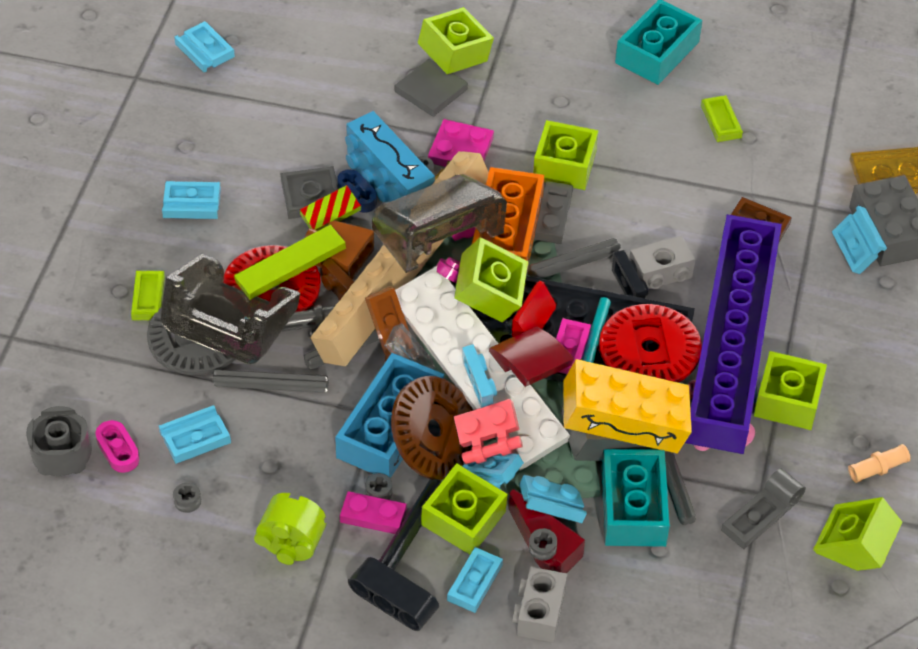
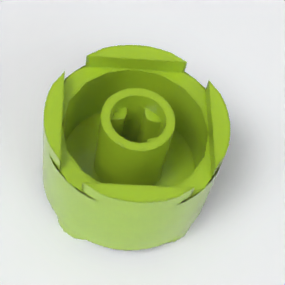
(291, 528)

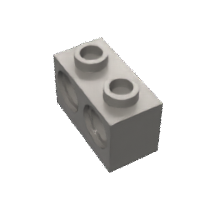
(541, 604)

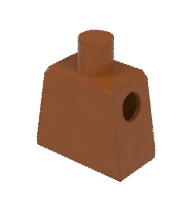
(358, 247)

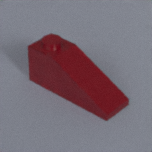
(569, 544)

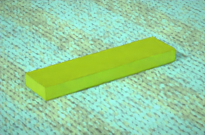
(290, 262)

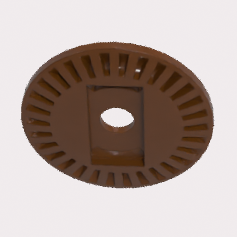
(410, 426)

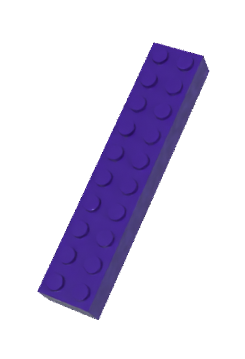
(734, 335)

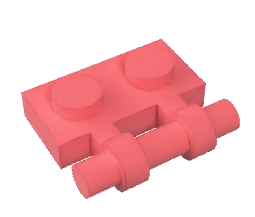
(485, 424)

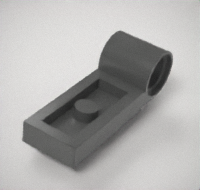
(553, 212)
(764, 509)

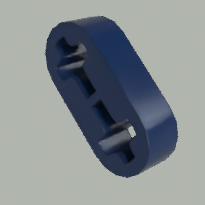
(361, 187)

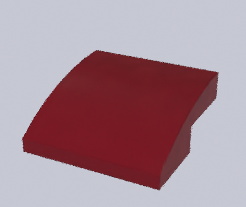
(532, 355)

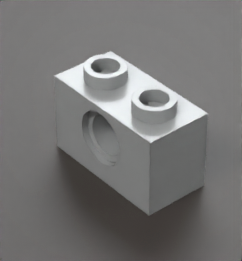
(663, 262)

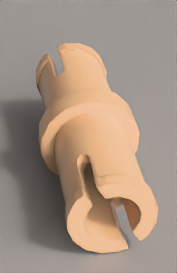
(879, 463)

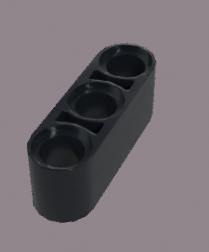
(393, 594)

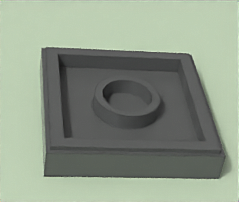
(430, 87)
(306, 187)

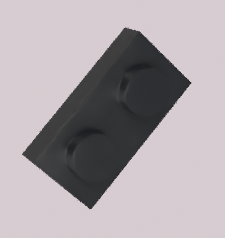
(627, 277)

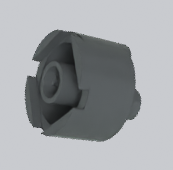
(59, 441)

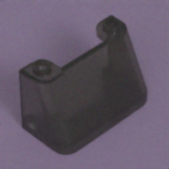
(437, 212)
(222, 316)

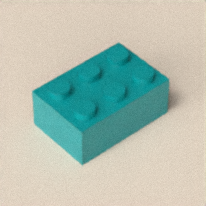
(658, 41)
(635, 498)

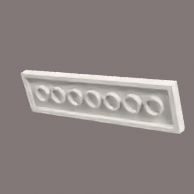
(449, 325)

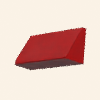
(534, 310)

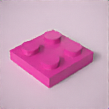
(459, 137)

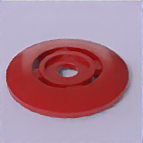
(306, 282)
(675, 334)

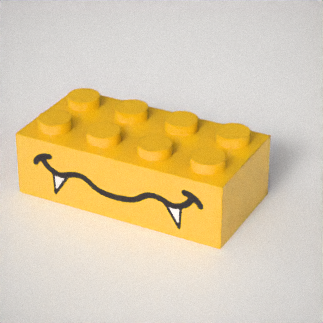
(626, 406)

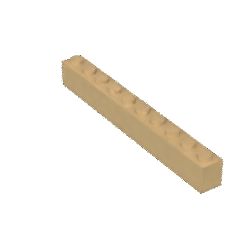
(350, 320)

